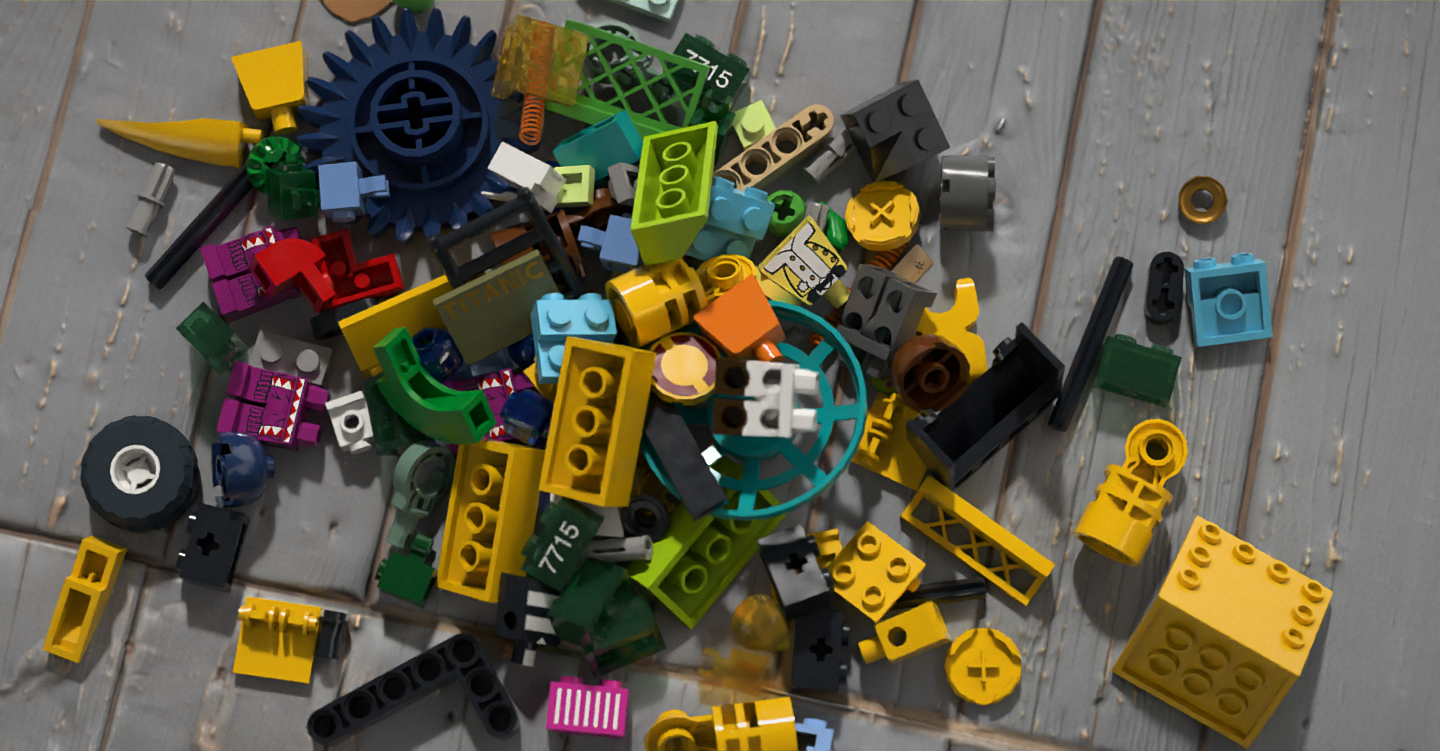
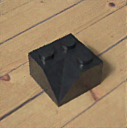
(895, 130)

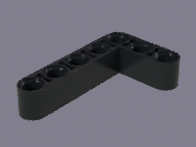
(417, 689)

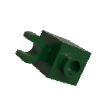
(709, 112)
(292, 191)
(408, 576)

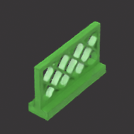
(593, 110)

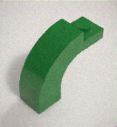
(425, 402)

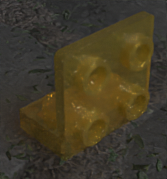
(540, 61)

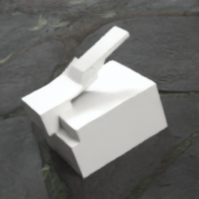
(525, 171)

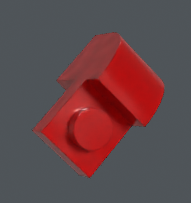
(293, 263)

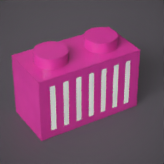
(588, 708)

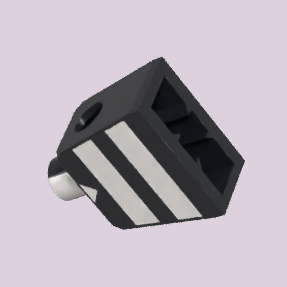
(523, 615)

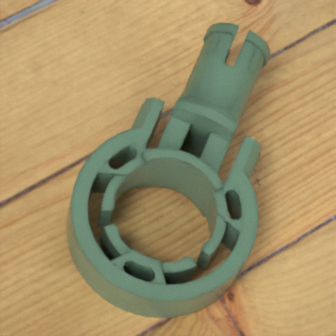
(626, 76)
(417, 500)

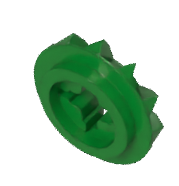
(270, 150)

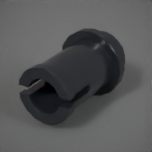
(330, 634)

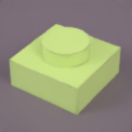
(752, 124)
(578, 187)

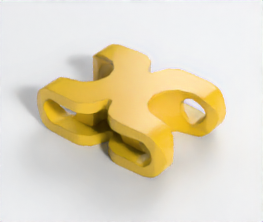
(955, 326)

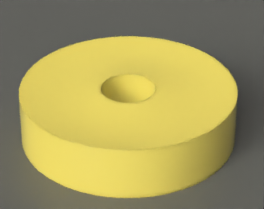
(775, 291)

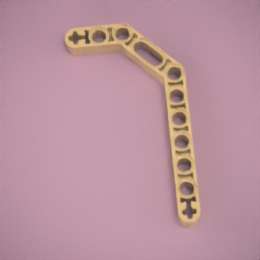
(774, 160)

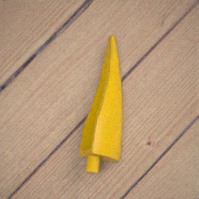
(198, 139)

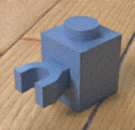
(345, 189)
(616, 244)

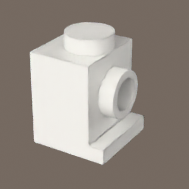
(346, 408)

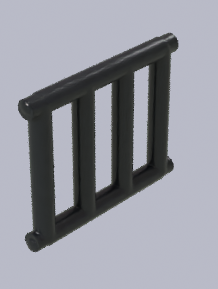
(541, 232)

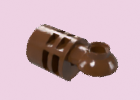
(567, 229)

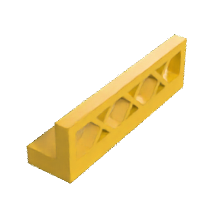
(987, 530)

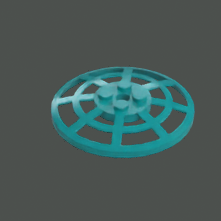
(757, 448)

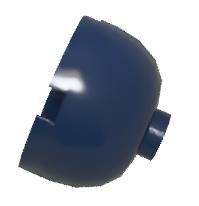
(240, 468)

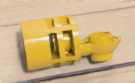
(667, 295)
(1133, 495)
(730, 727)

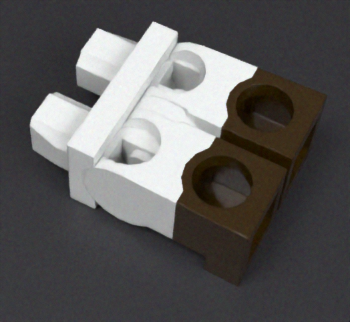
(774, 402)

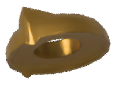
(1203, 183)

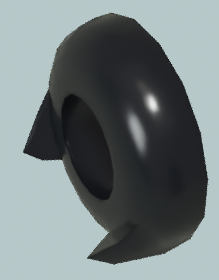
(636, 527)

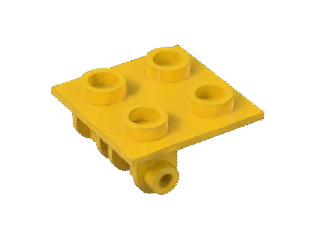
(885, 443)
(874, 571)
(277, 639)

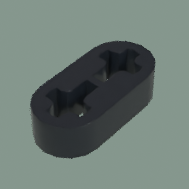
(1172, 289)
(326, 324)

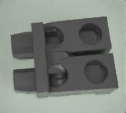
(882, 316)

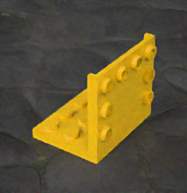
(1225, 633)

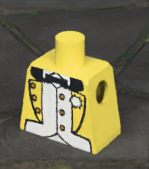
(807, 266)

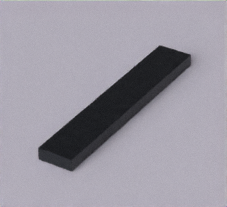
(679, 453)

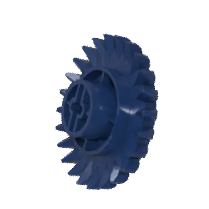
(373, 115)

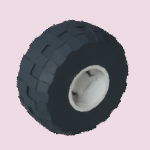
(140, 473)

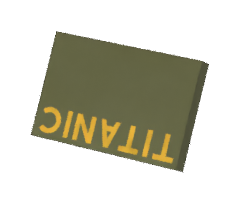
(495, 307)

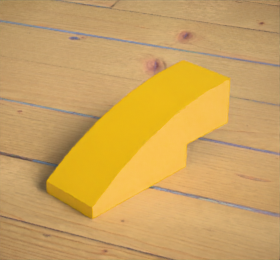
(84, 597)

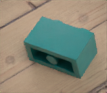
(602, 146)

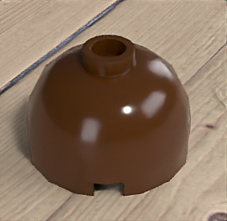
(929, 372)

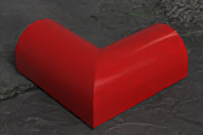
(357, 280)

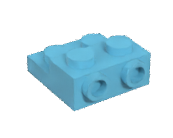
(733, 221)
(1228, 300)
(557, 318)

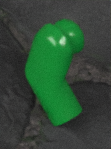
(836, 230)

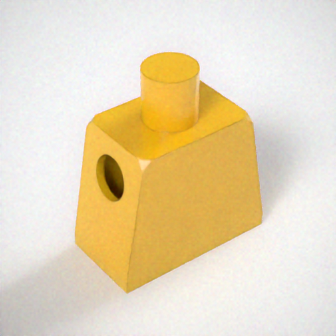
(275, 83)
(924, 632)

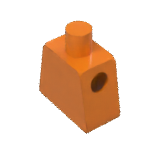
(743, 323)

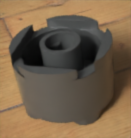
(967, 193)

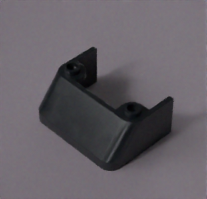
(990, 411)

